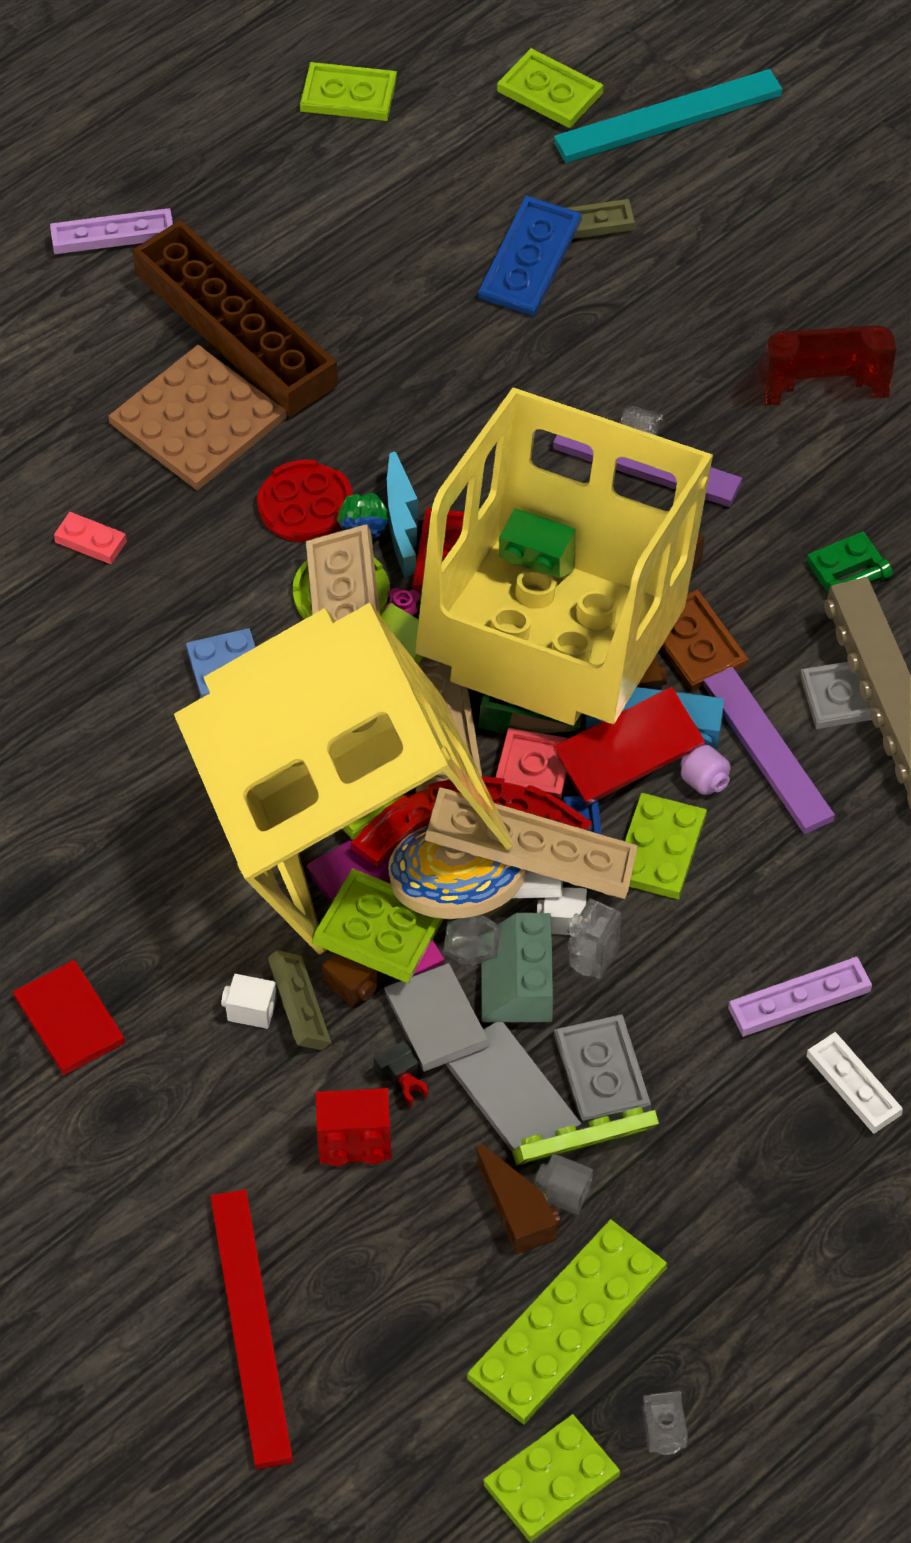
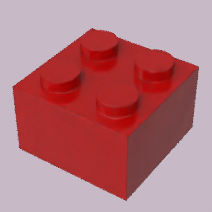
(353, 1126)

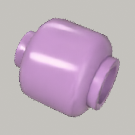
(705, 770)

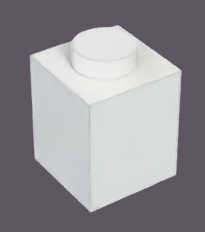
(563, 908)
(250, 1000)

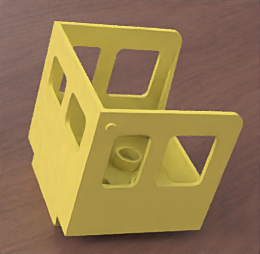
(576, 637)
(317, 738)

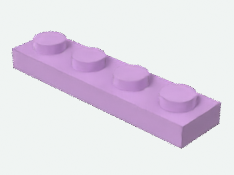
(108, 230)
(799, 996)

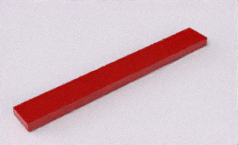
(251, 1330)

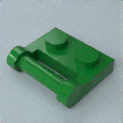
(848, 557)

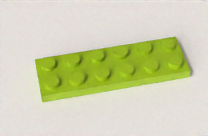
(566, 1321)

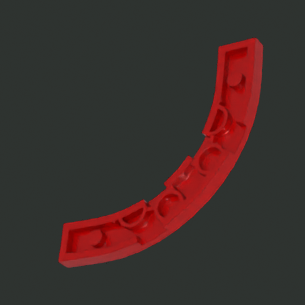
(414, 812)

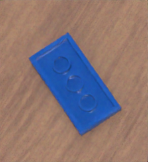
(530, 255)

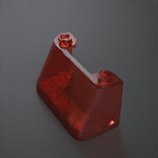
(832, 352)

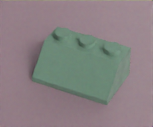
(519, 980)

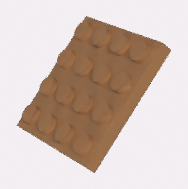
(197, 417)

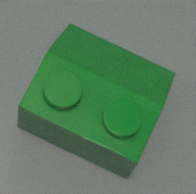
(538, 544)

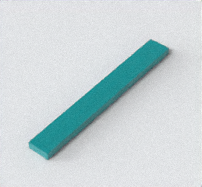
(667, 116)

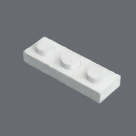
(854, 1082)

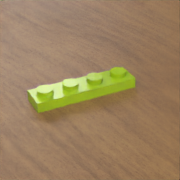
(570, 1139)

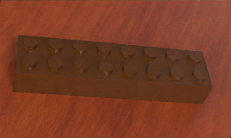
(235, 318)

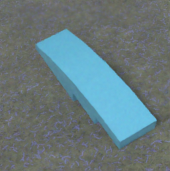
(402, 513)

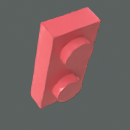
(90, 538)

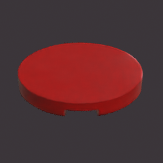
(302, 500)

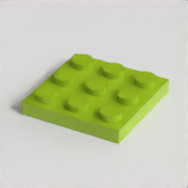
(375, 927)

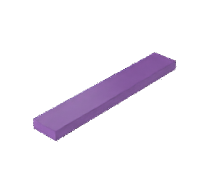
(720, 489)
(769, 751)

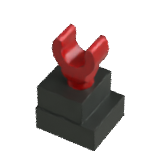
(401, 1069)

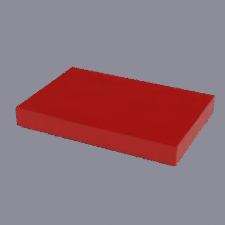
(69, 1017)

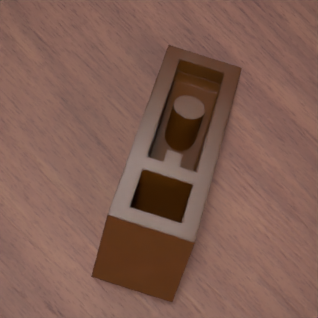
(518, 1202)

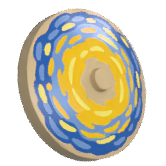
(449, 881)

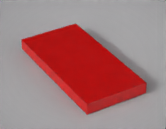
(631, 748)

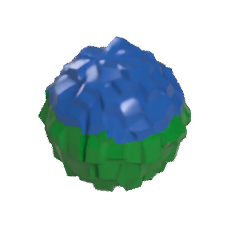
(363, 510)

